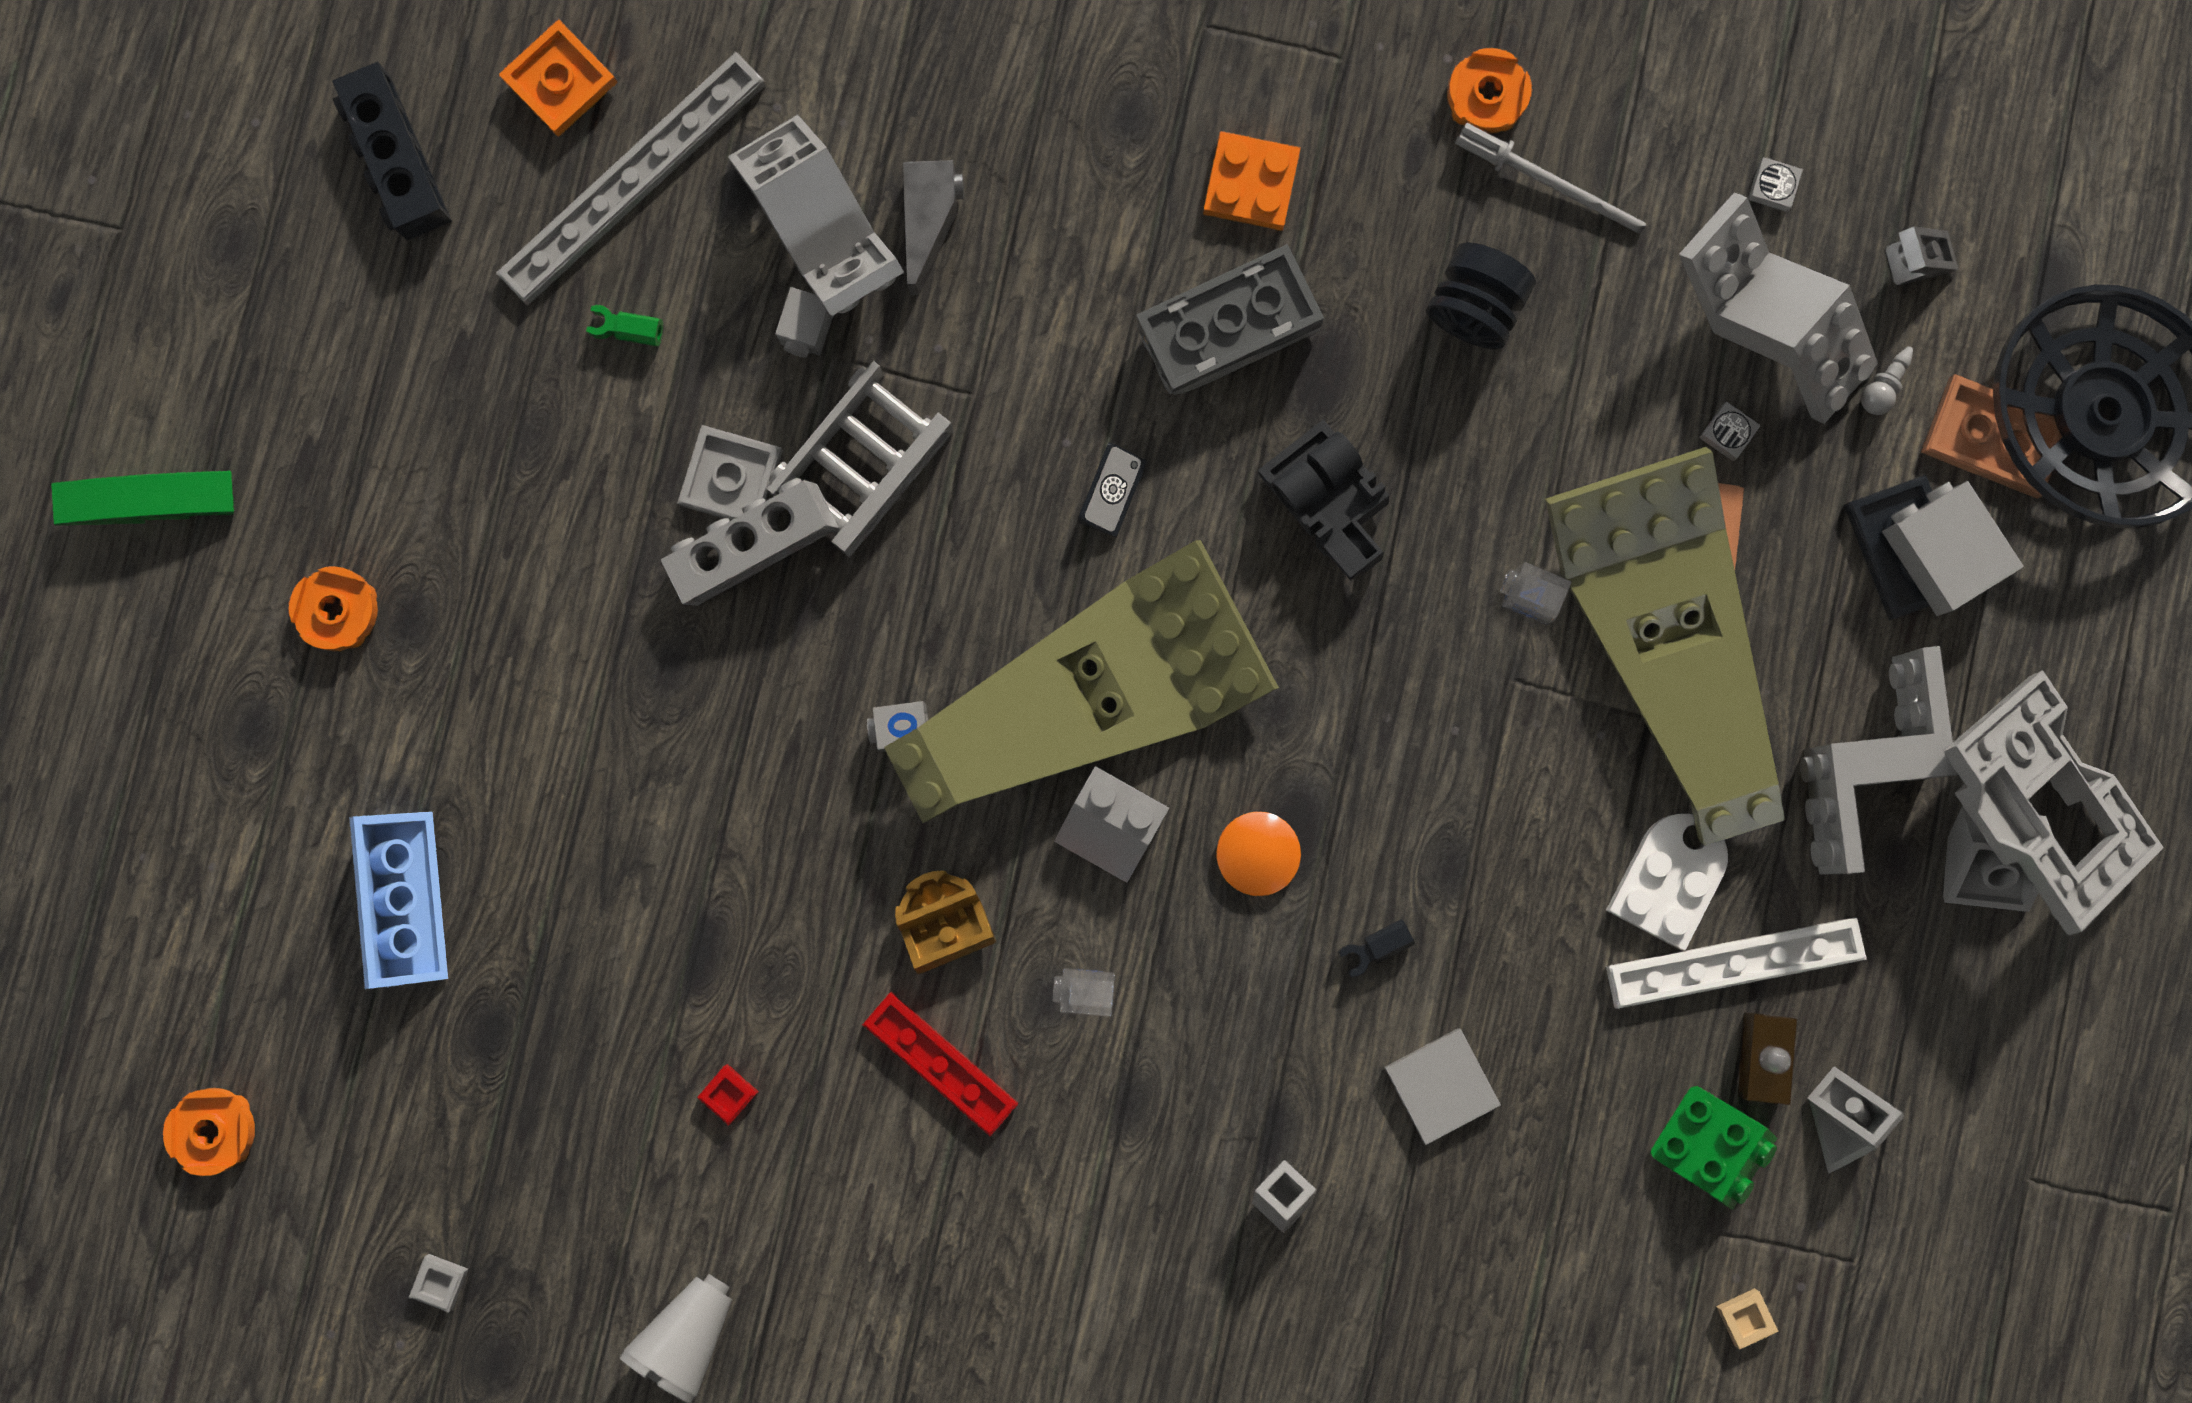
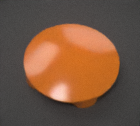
(1258, 853)

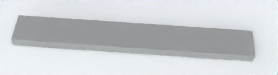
(631, 178)

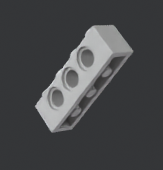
(809, 522)

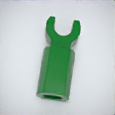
(627, 327)

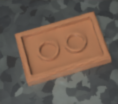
(1969, 436)

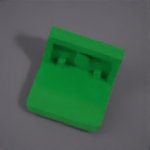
(1714, 1147)

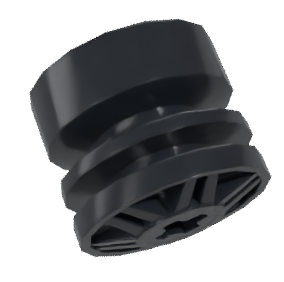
(1481, 295)

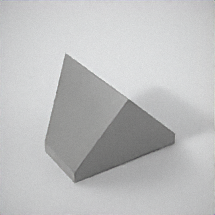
(1849, 1119)

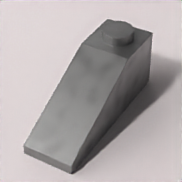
(930, 209)

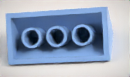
(398, 899)

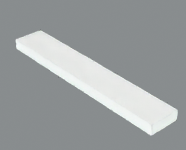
(1736, 962)

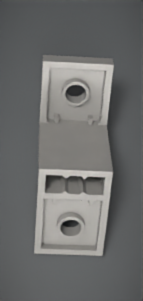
(816, 215)
(1779, 308)
(1917, 755)

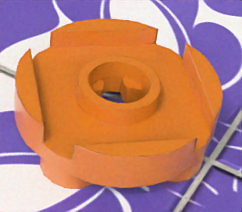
(1507, 77)
(322, 587)
(191, 1149)

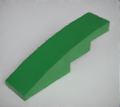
(142, 498)

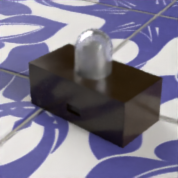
(1767, 1058)

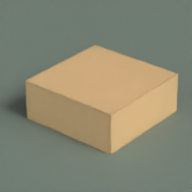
(1747, 1318)

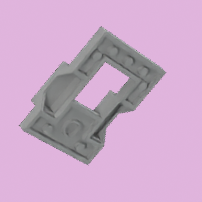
(2008, 761)

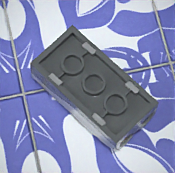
(1229, 321)

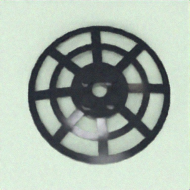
(2104, 382)

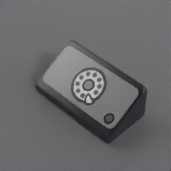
(1112, 490)

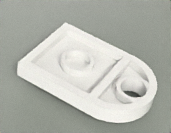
(1669, 883)

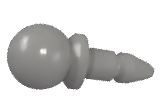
(1881, 395)

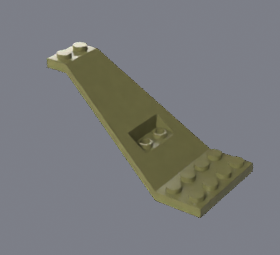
(1648, 554)
(1161, 648)

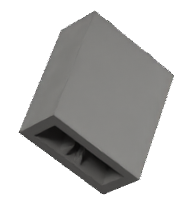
(1951, 547)

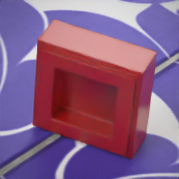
(727, 1094)

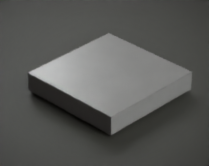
(727, 473)
(1442, 1086)

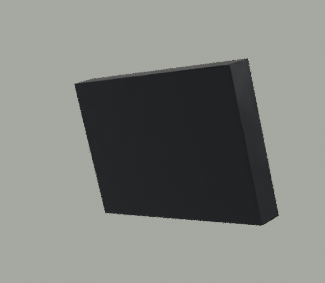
(1868, 519)

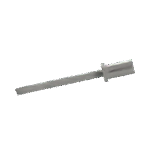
(1499, 153)

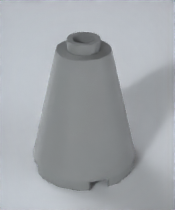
(682, 1339)

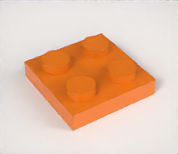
(558, 78)
(1251, 181)

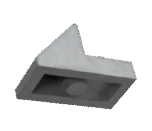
(1921, 255)

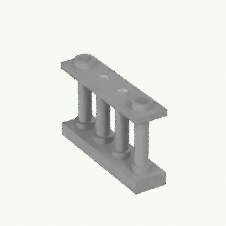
(902, 465)

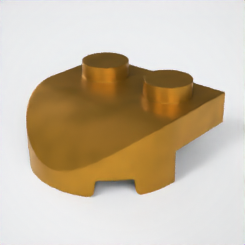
(941, 920)

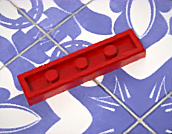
(940, 1063)

